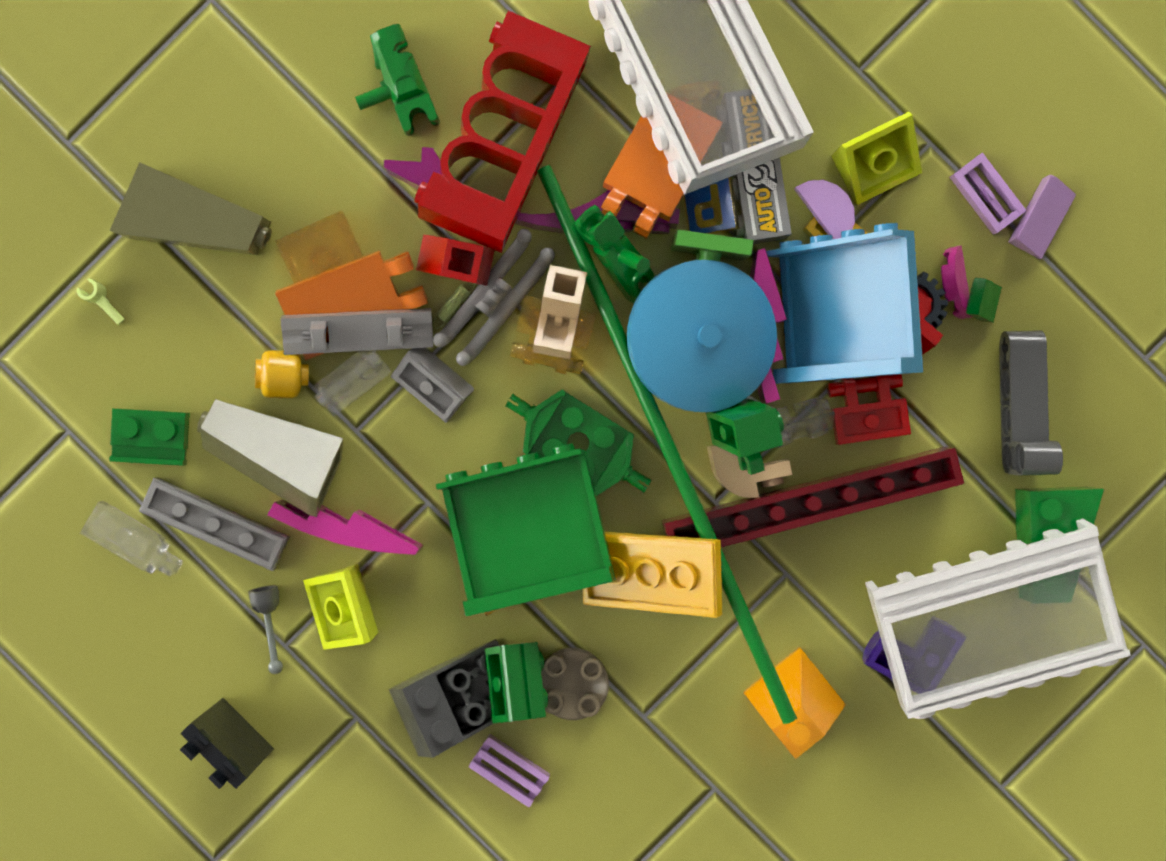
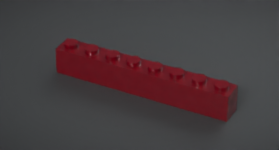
(826, 497)

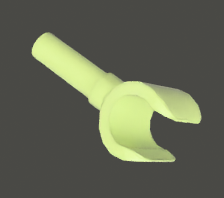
(99, 297)

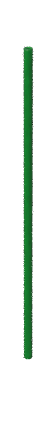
(666, 443)

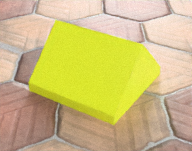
(879, 159)
(341, 608)

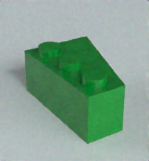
(1054, 509)

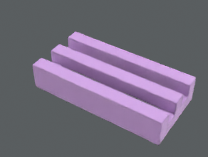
(977, 203)
(501, 782)

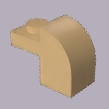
(559, 312)
(739, 482)

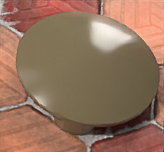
(574, 683)

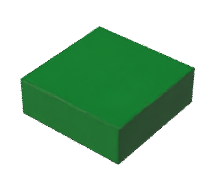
(983, 300)

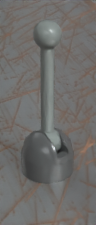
(265, 601)

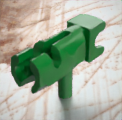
(401, 79)
(614, 251)

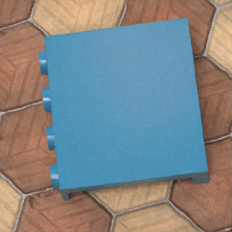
(850, 306)

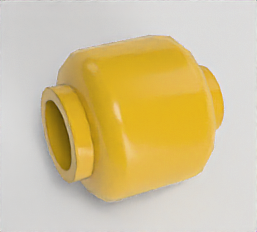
(280, 374)

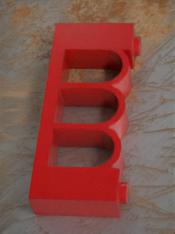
(539, 53)

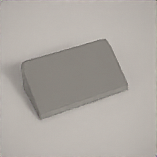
(432, 382)

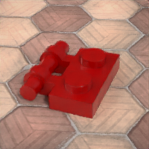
(869, 420)

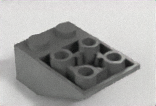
(446, 702)

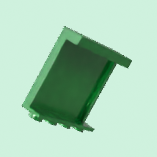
(527, 530)

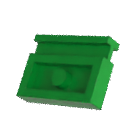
(149, 436)

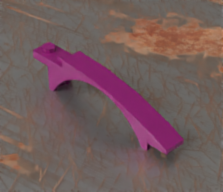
(415, 172)

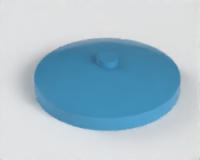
(702, 336)

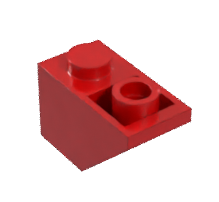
(455, 259)

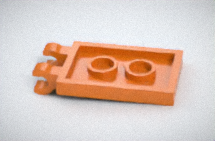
(643, 179)
(353, 288)

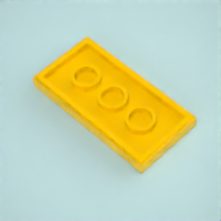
(662, 575)

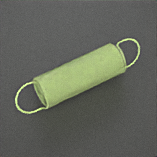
(453, 304)

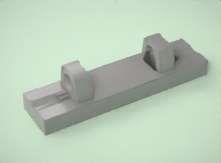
(357, 331)

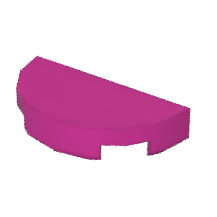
(955, 281)

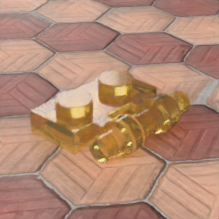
(528, 325)

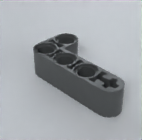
(1025, 406)

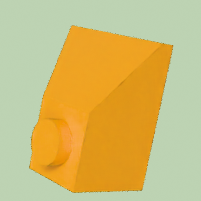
(810, 696)

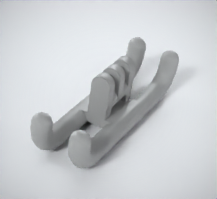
(496, 299)

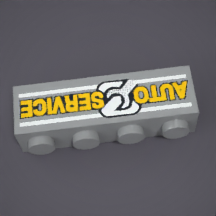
(762, 203)

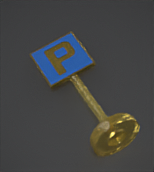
(712, 208)

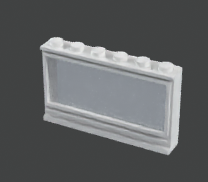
(704, 85)
(998, 621)

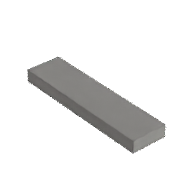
(214, 524)

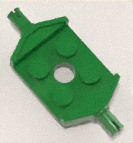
(561, 416)

